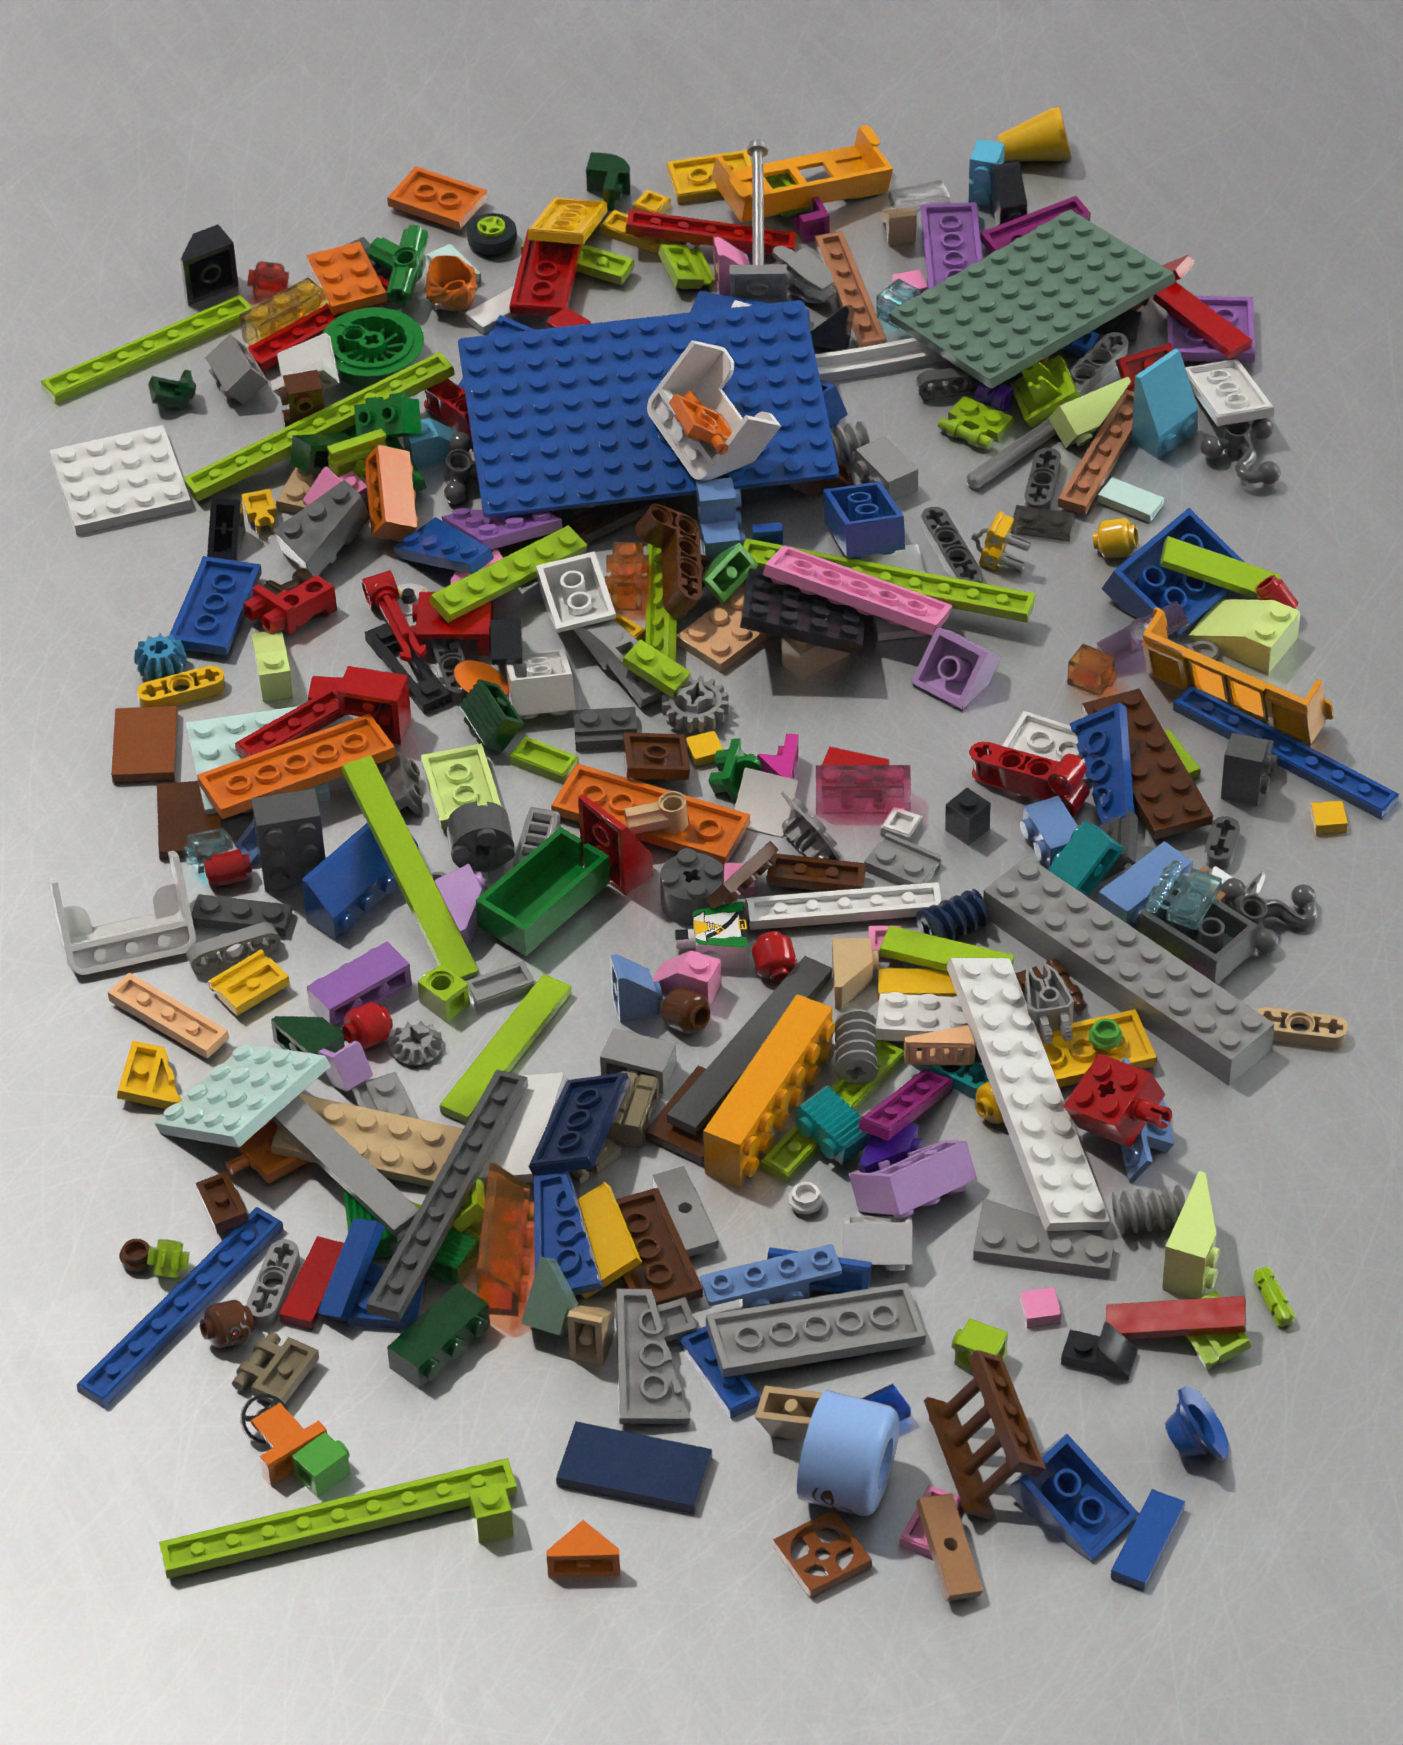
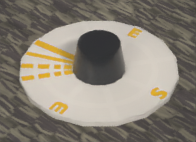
(408, 596)

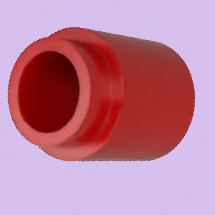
(1276, 589)
(227, 868)

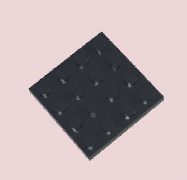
(799, 616)

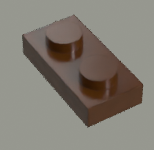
(222, 1202)

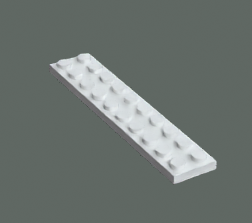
(1028, 1095)

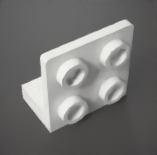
(309, 356)

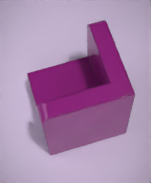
(812, 223)

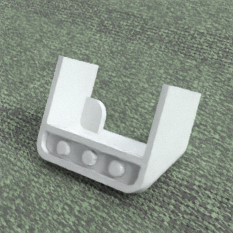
(131, 940)

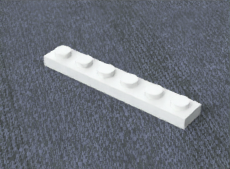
(841, 905)

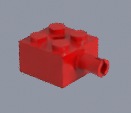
(1117, 1101)

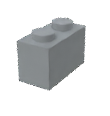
(235, 370)
(886, 463)
(639, 1055)

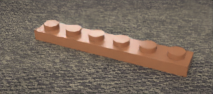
(850, 288)
(1100, 457)

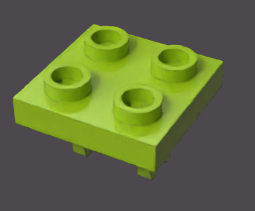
(1044, 389)

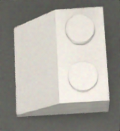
(878, 1240)

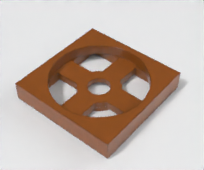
(807, 1532)

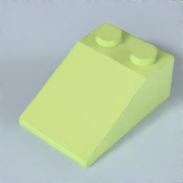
(1250, 630)
(1191, 1246)

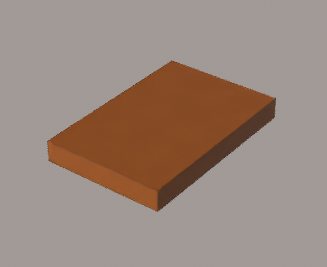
(144, 744)

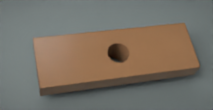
(944, 1531)

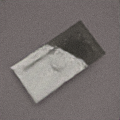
(1043, 523)

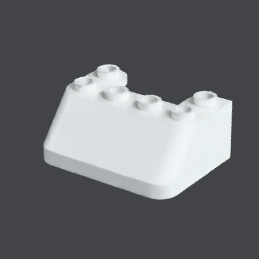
(705, 372)

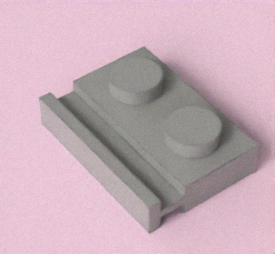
(902, 861)
(385, 1095)

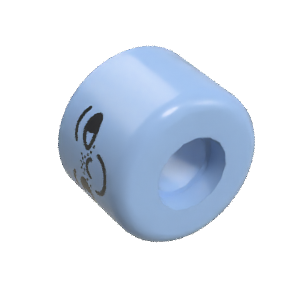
(848, 1453)

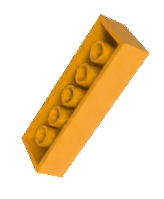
(769, 1091)

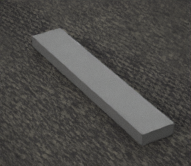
(346, 1166)

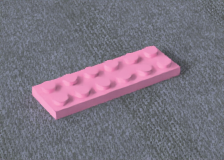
(857, 590)

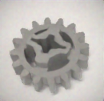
(696, 705)

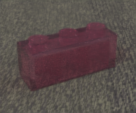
(862, 789)

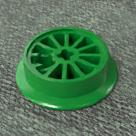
(361, 345)

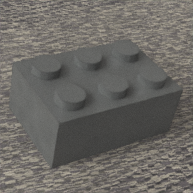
(288, 837)
(1213, 949)

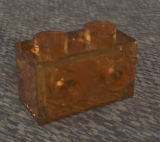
(627, 575)

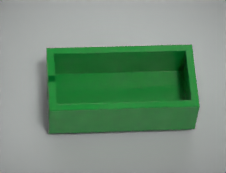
(543, 891)

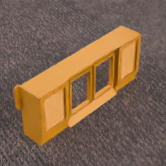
(853, 174)
(1277, 707)

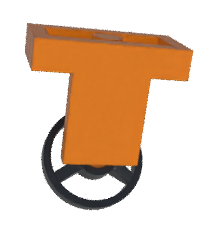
(281, 1433)

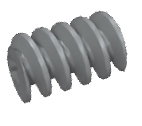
(849, 439)
(856, 1046)
(1148, 1208)

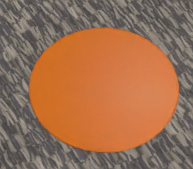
(470, 671)

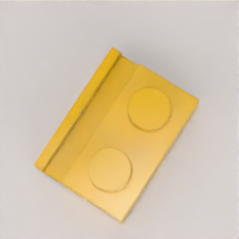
(249, 982)

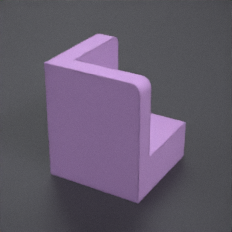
(348, 1066)

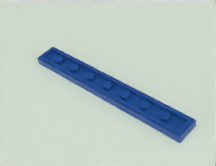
(1291, 753)
(179, 1307)

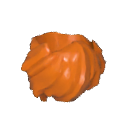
(450, 283)

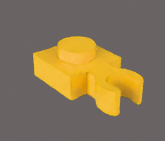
(260, 507)

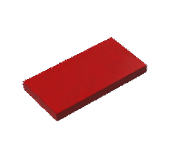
(544, 277)

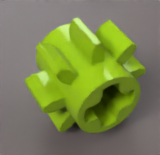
(168, 1258)

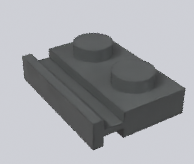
(603, 727)
(1125, 833)

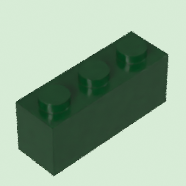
(439, 1336)

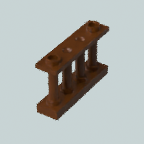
(1011, 1434)

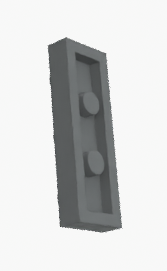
(236, 913)

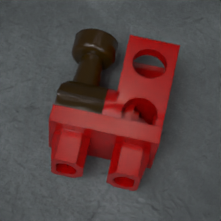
(291, 602)

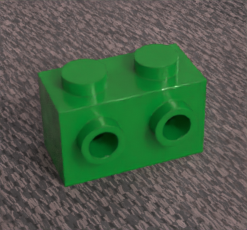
(395, 416)

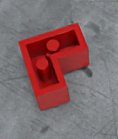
(380, 694)

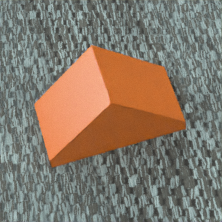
(583, 1553)

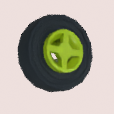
(491, 233)

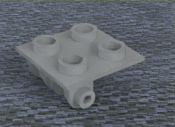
(808, 832)

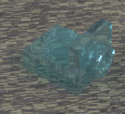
(207, 844)

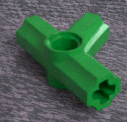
(402, 260)

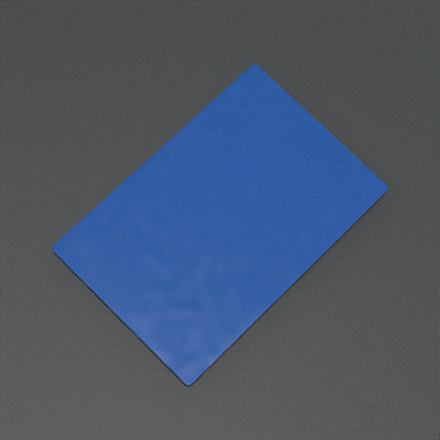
(568, 422)

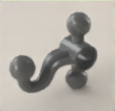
(1238, 444)
(455, 491)
(1257, 910)

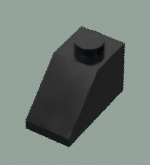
(1007, 192)

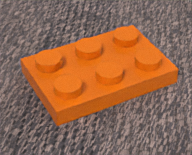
(437, 198)
(346, 278)

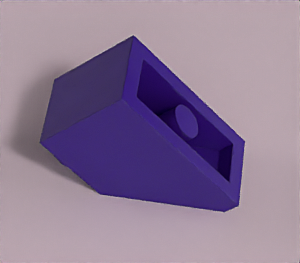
(892, 1150)

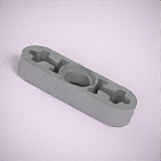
(213, 961)
(269, 1270)

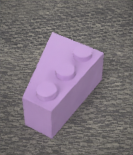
(915, 1180)

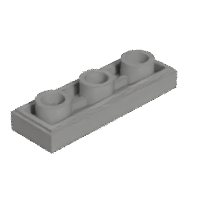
(686, 1211)

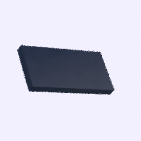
(579, 1124)
(634, 1467)

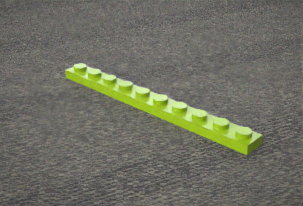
(331, 419)
(960, 593)
(330, 1519)

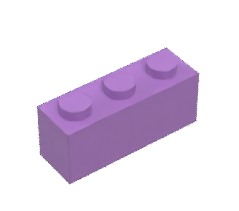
(366, 979)

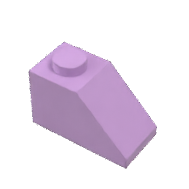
(460, 893)

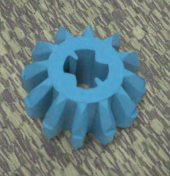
(159, 657)

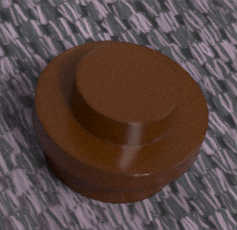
(134, 1255)

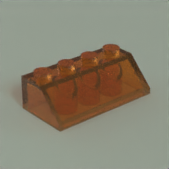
(505, 1242)

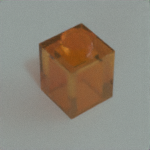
(1091, 670)

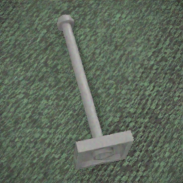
(760, 280)

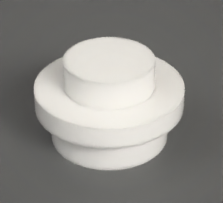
(805, 1198)

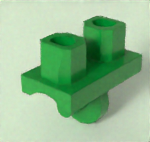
(731, 765)

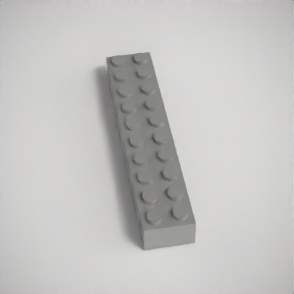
(1129, 970)

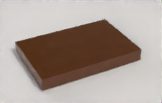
(180, 815)
(674, 1137)

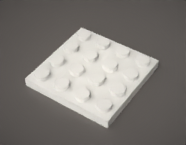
(120, 479)

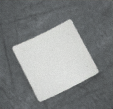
(763, 800)

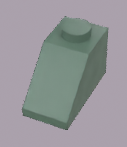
(549, 1299)

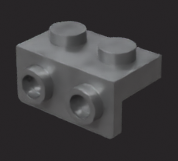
(402, 781)

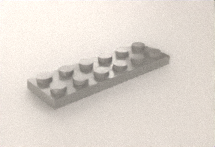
(815, 1329)

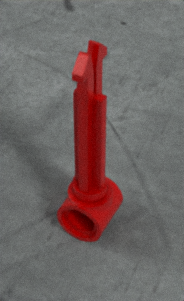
(383, 593)

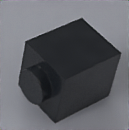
(967, 816)

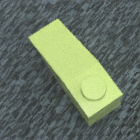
(1082, 416)
(272, 665)

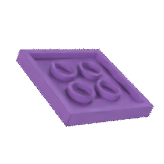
(1194, 348)

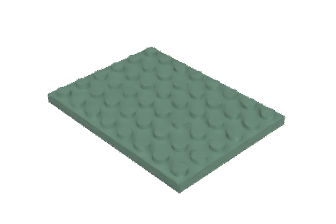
(1031, 298)

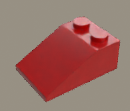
(628, 857)

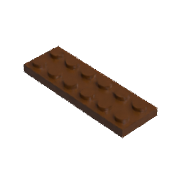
(1160, 781)

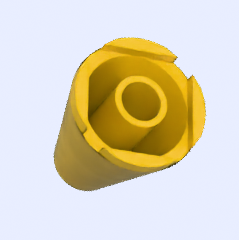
(1037, 139)

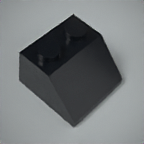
(208, 265)

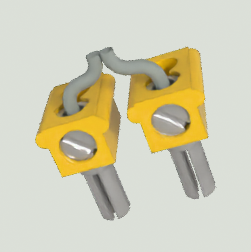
(996, 541)

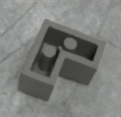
(1247, 768)

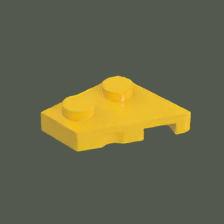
(148, 1077)

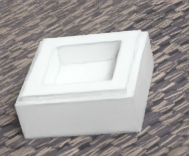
(902, 824)

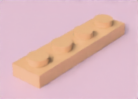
(168, 1015)

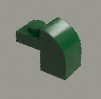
(608, 175)

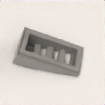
(537, 821)

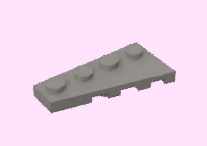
(1020, 1239)
(644, 1364)

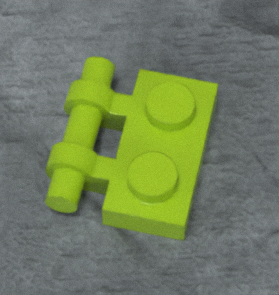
(976, 423)

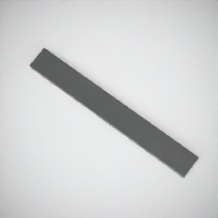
(722, 1074)

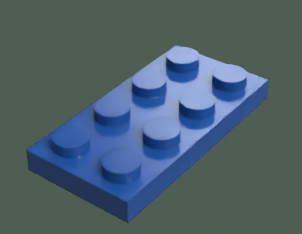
(215, 605)

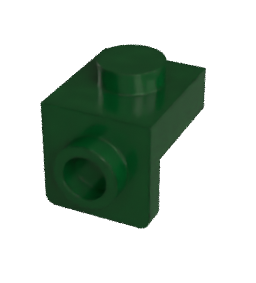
(172, 392)

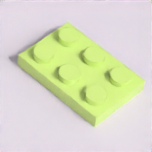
(457, 779)

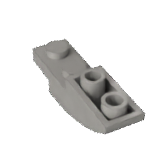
(609, 645)

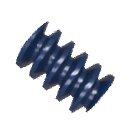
(954, 915)

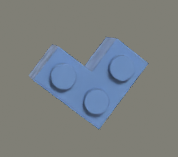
(718, 516)

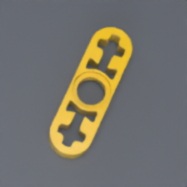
(189, 678)

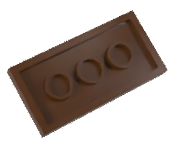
(663, 1256)

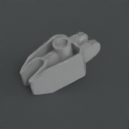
(806, 274)
(1049, 1004)

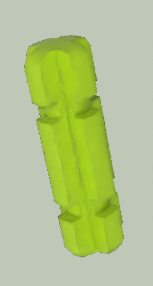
(1274, 1296)

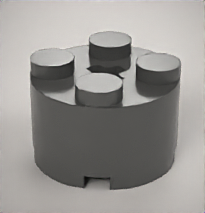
(480, 836)
(687, 883)

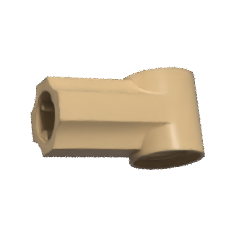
(666, 814)

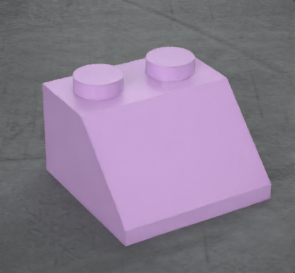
(955, 668)

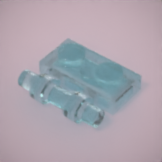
(1193, 899)

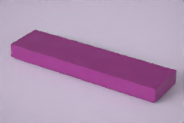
(905, 1104)

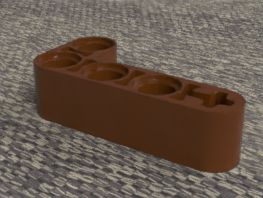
(681, 557)

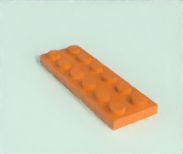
(294, 765)
(710, 826)

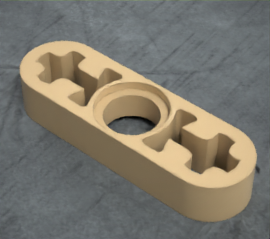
(1311, 1020)

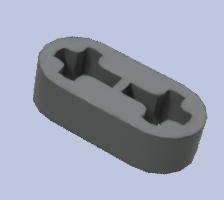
(1216, 841)

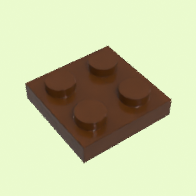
(655, 756)

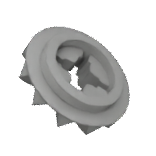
(408, 1052)

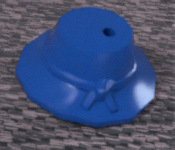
(1196, 1427)

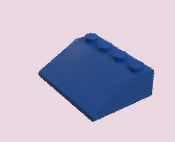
(1144, 585)

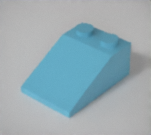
(1163, 406)

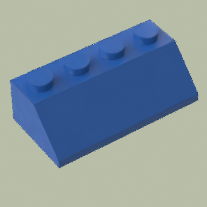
(347, 884)

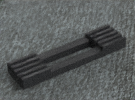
(426, 693)

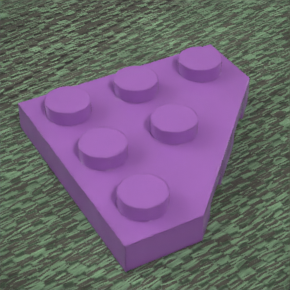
(502, 530)

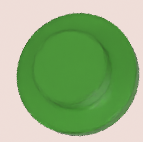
(1105, 1034)

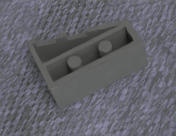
(322, 528)

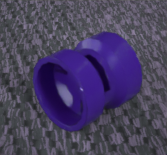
(998, 397)

